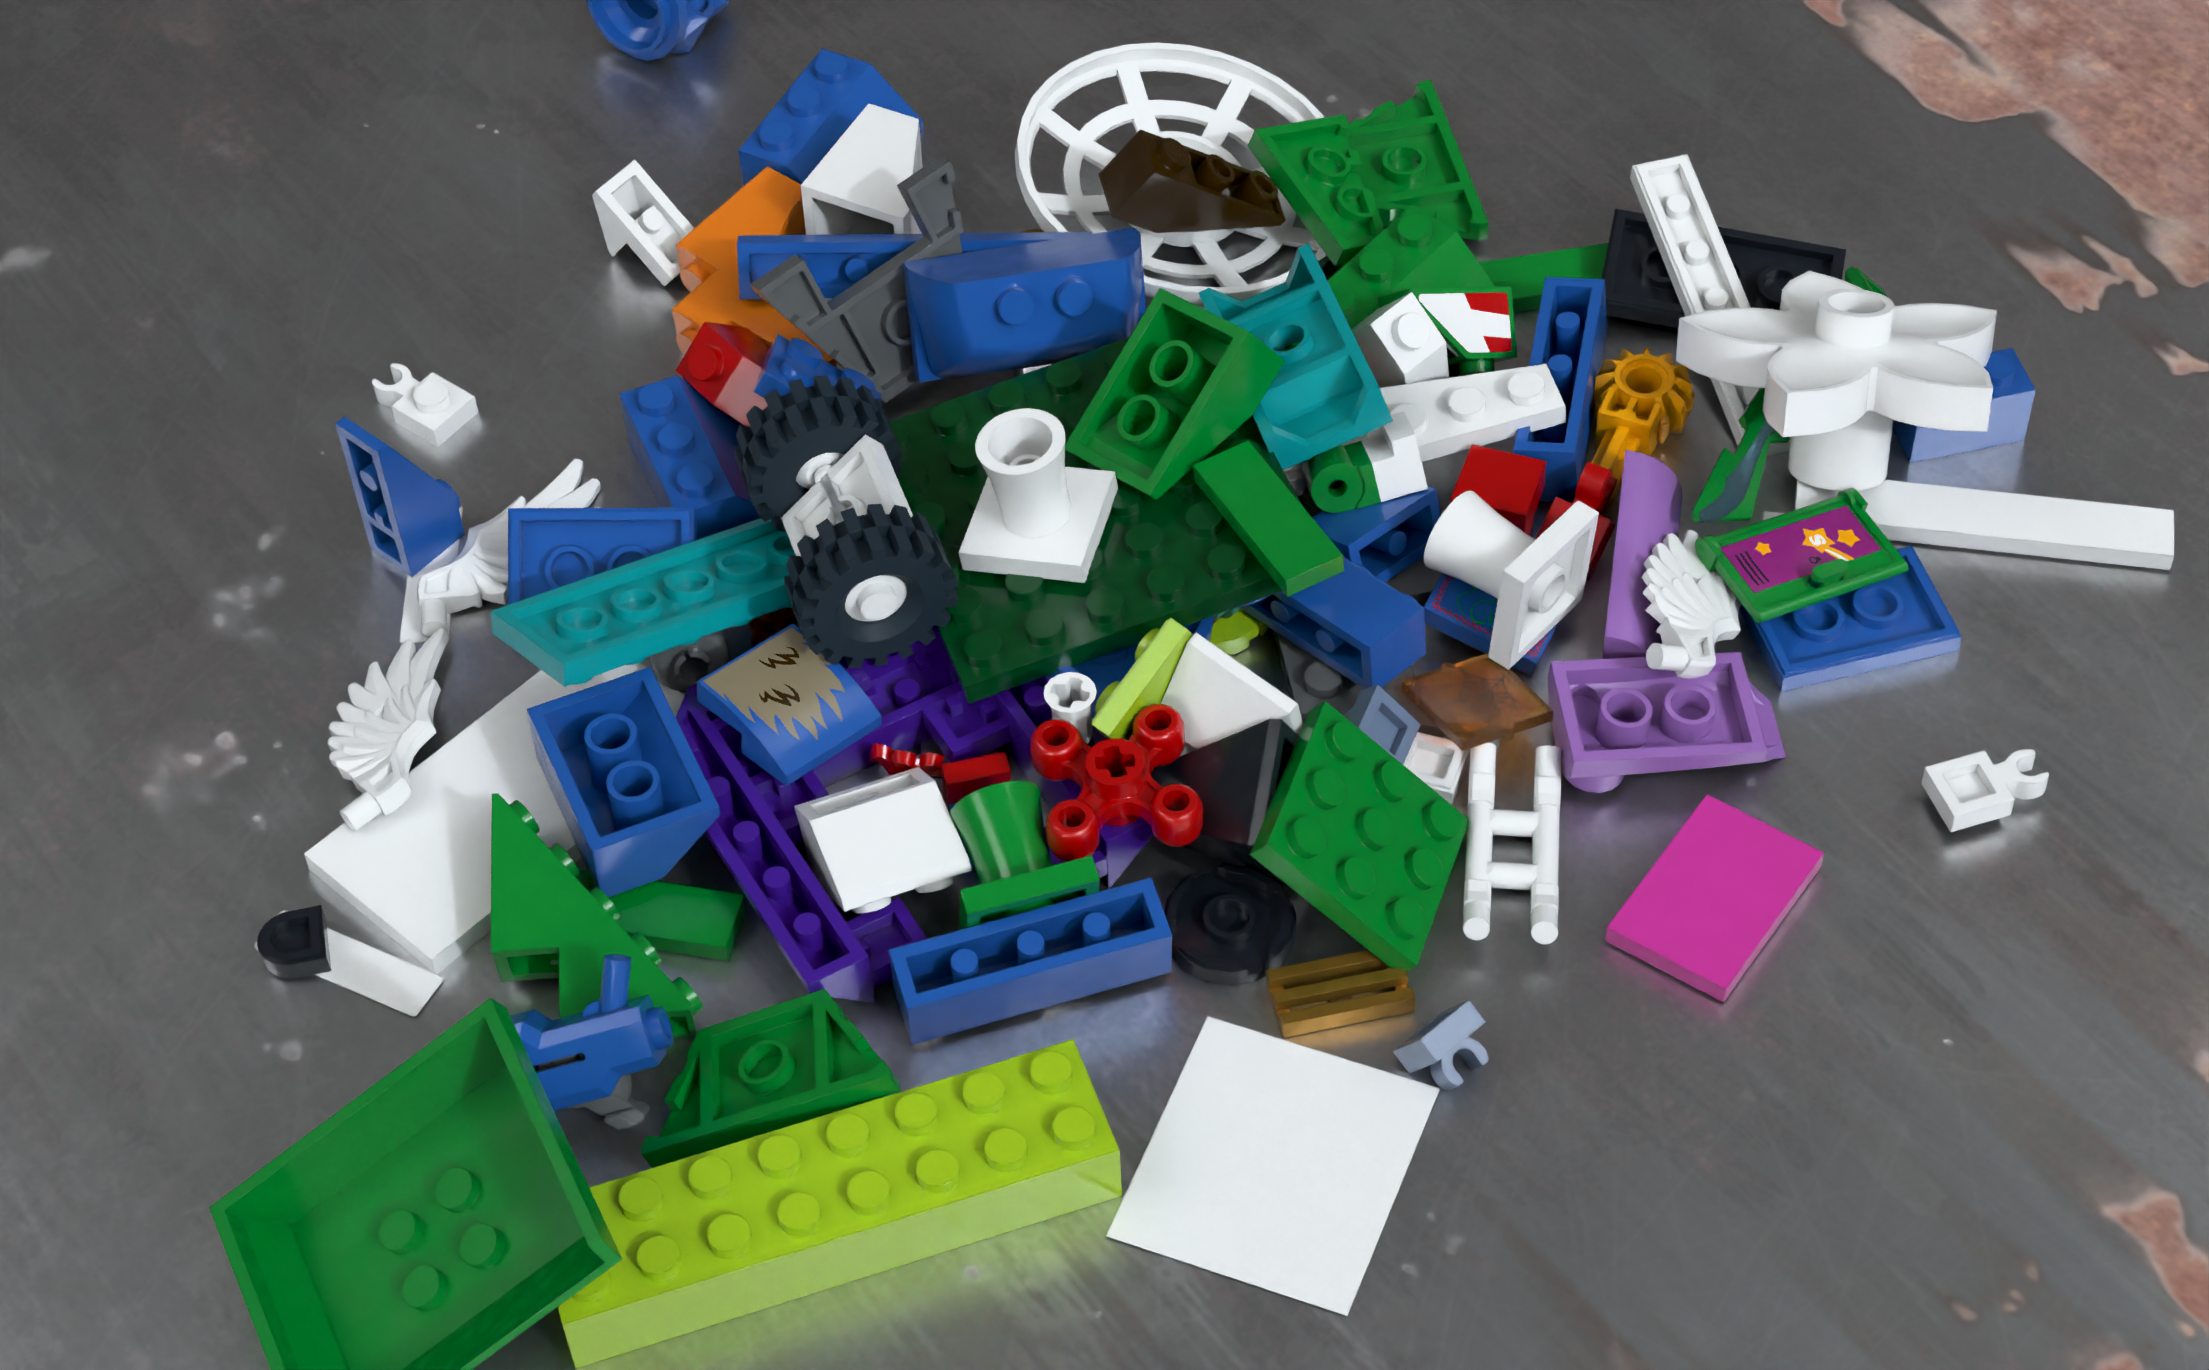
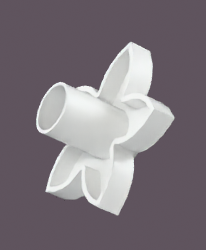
(1844, 368)

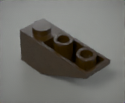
(1180, 189)

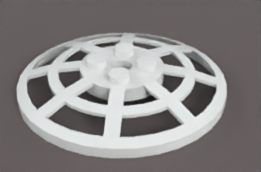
(1126, 64)

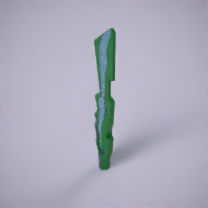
(1736, 477)

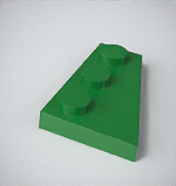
(1321, 182)

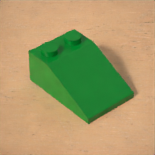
(1173, 395)

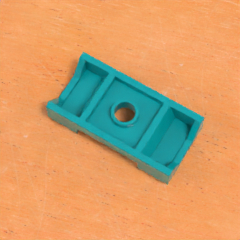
(1325, 384)

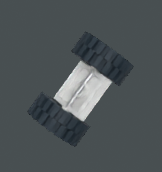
(863, 565)

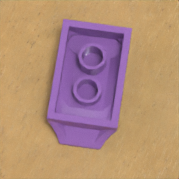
(1640, 720)

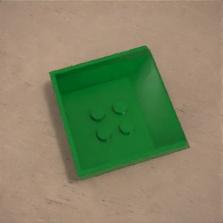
(419, 1216)

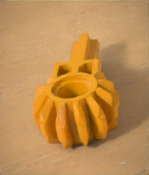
(1637, 406)

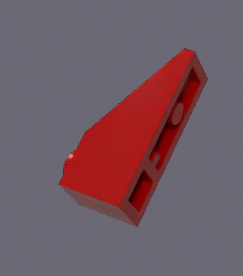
(725, 368)

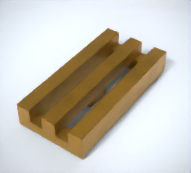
(1336, 981)

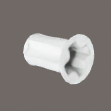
(1071, 700)

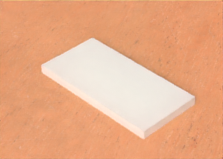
(429, 861)

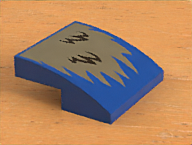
(788, 705)

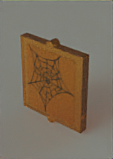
(1476, 701)

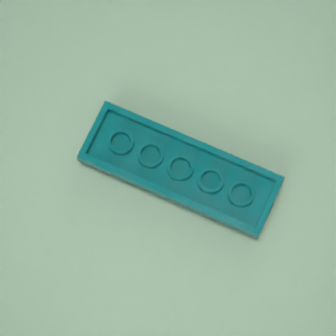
(650, 604)

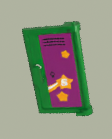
(1818, 544)

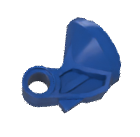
(653, 26)

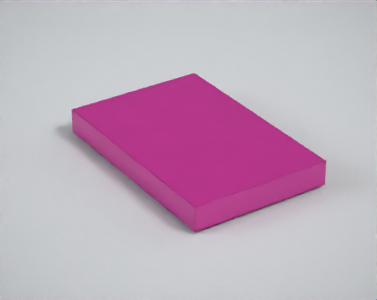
(1714, 897)

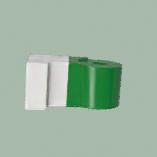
(1367, 470)

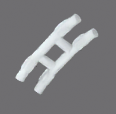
(1540, 824)

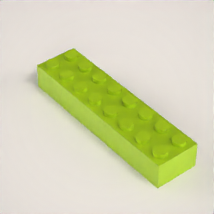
(844, 1199)

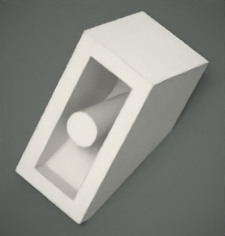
(1402, 344)

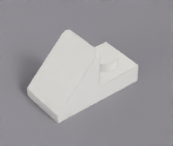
(643, 217)

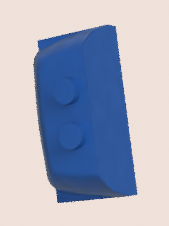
(1023, 303)

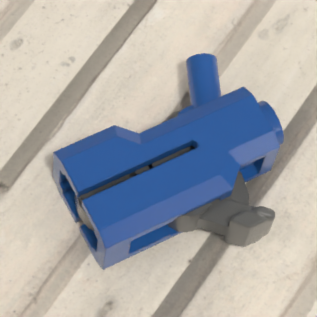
(592, 1053)

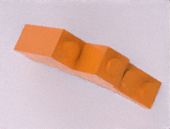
(710, 261)

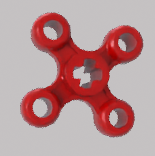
(1116, 782)

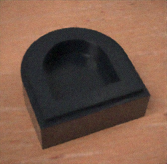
(295, 943)

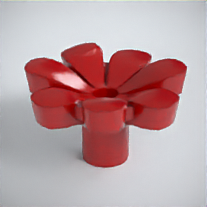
(898, 761)

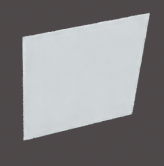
(1275, 1165)

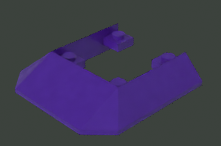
(760, 824)

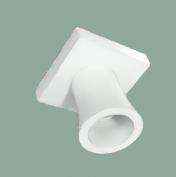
(1034, 509)
(1530, 577)

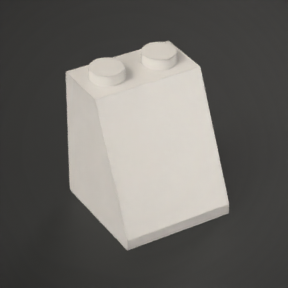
(859, 176)

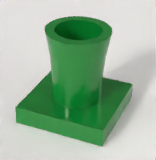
(1012, 857)

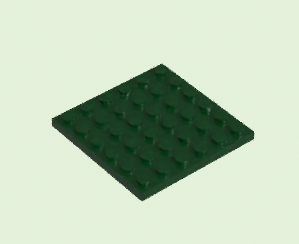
(1150, 565)

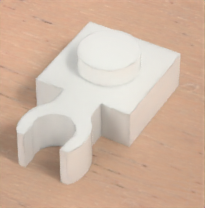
(426, 408)
(1977, 791)

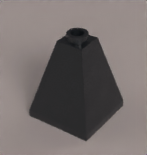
(1236, 788)

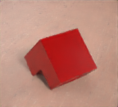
(1505, 482)

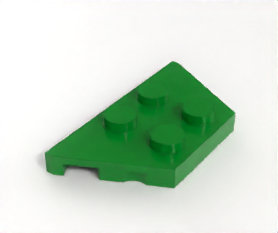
(1416, 162)
(766, 1076)

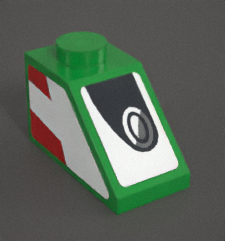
(1472, 321)

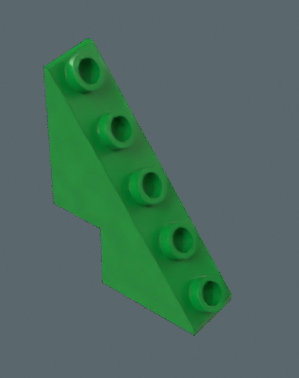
(558, 929)

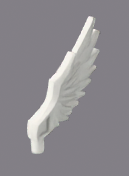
(483, 563)
(1690, 606)
(386, 729)

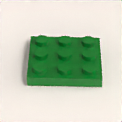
(1361, 837)

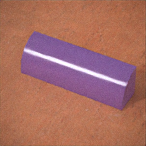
(1646, 515)

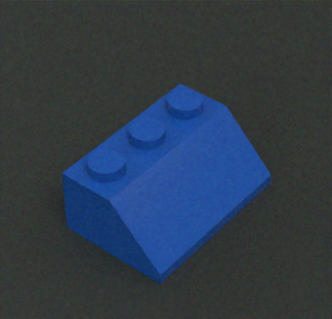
(816, 115)
(687, 453)
(623, 779)

